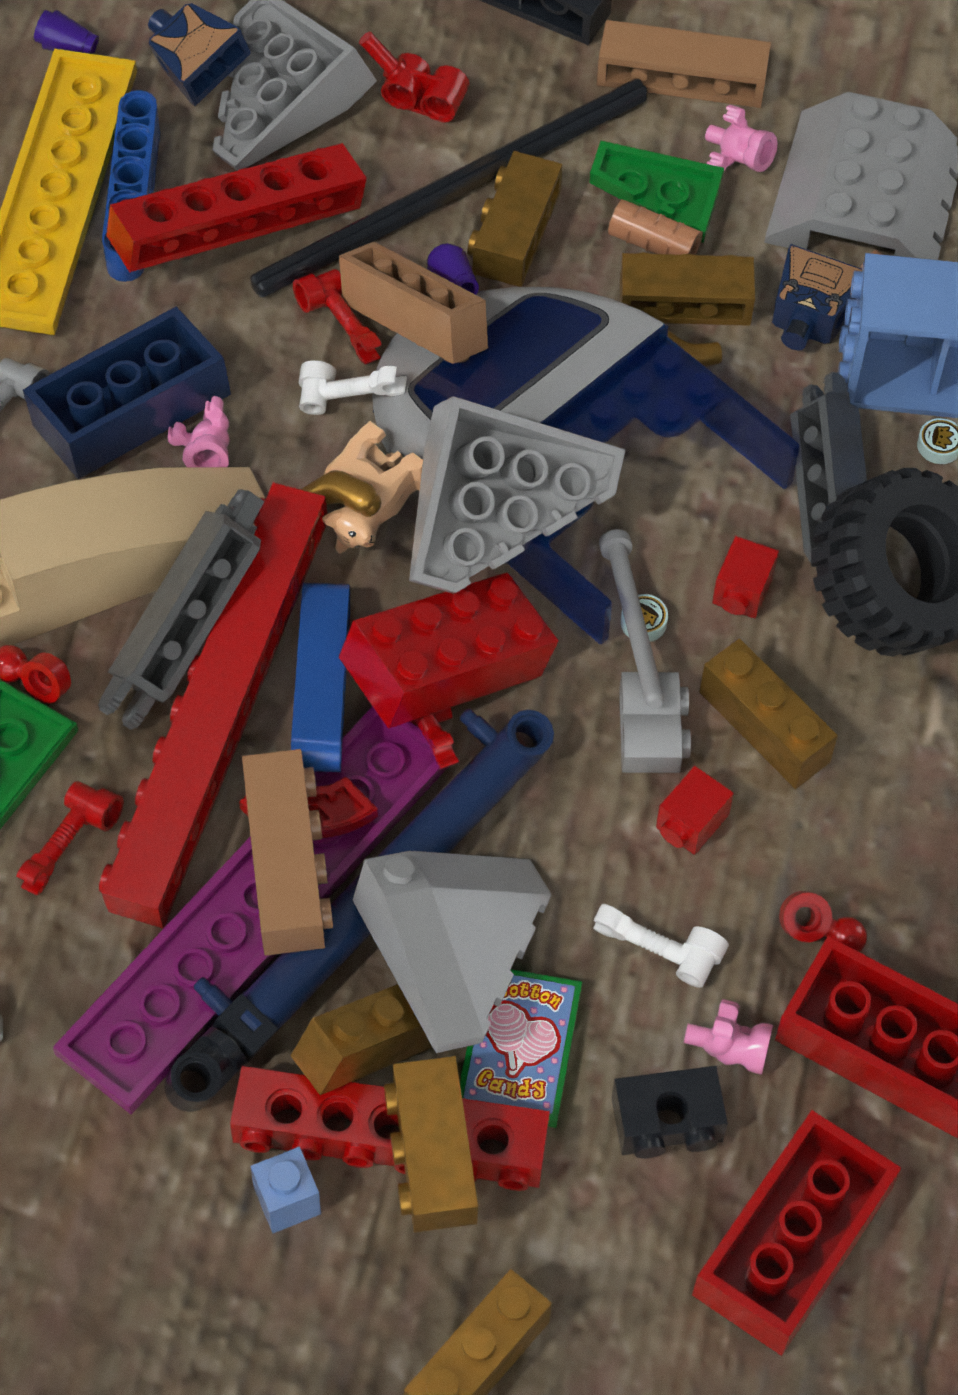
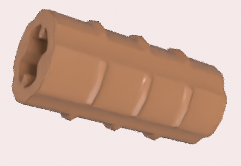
(653, 230)

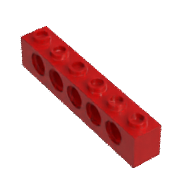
(235, 207)
(267, 1092)

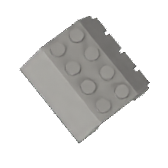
(868, 176)

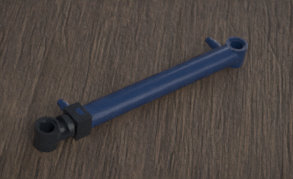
(294, 977)

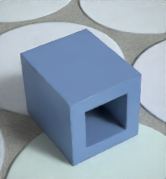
(286, 1190)

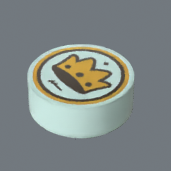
(939, 441)
(654, 614)

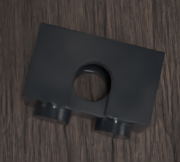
(690, 1093)

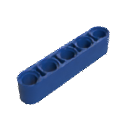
(131, 165)
(321, 676)

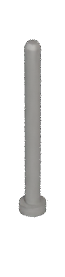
(616, 547)

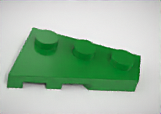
(659, 182)

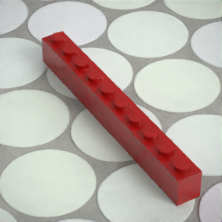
(213, 713)

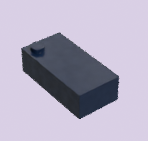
(127, 392)

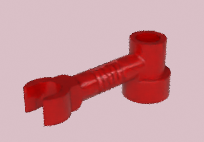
(326, 291)
(439, 740)
(88, 806)

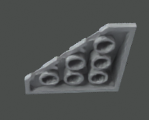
(287, 84)
(497, 485)
(451, 933)

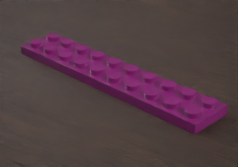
(152, 1009)

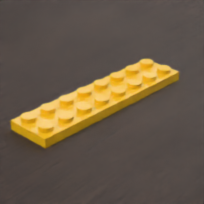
(57, 185)

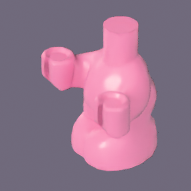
(741, 143)
(209, 439)
(731, 1041)

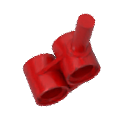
(411, 85)

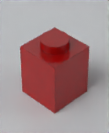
(745, 577)
(694, 810)

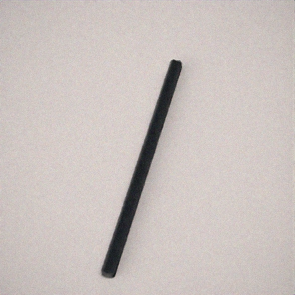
(445, 189)

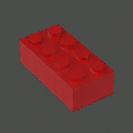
(447, 649)
(877, 1032)
(795, 1232)

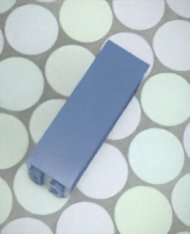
(902, 336)

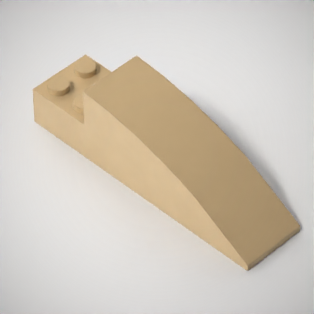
(100, 541)

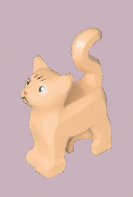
(389, 474)

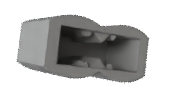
(649, 736)

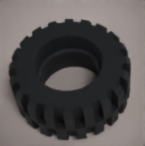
(856, 570)

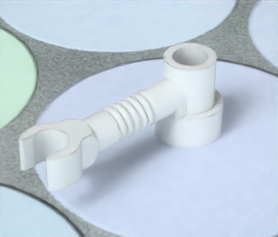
(319, 385)
(695, 956)

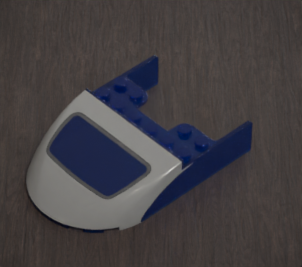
(586, 371)

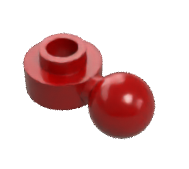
(42, 676)
(821, 924)

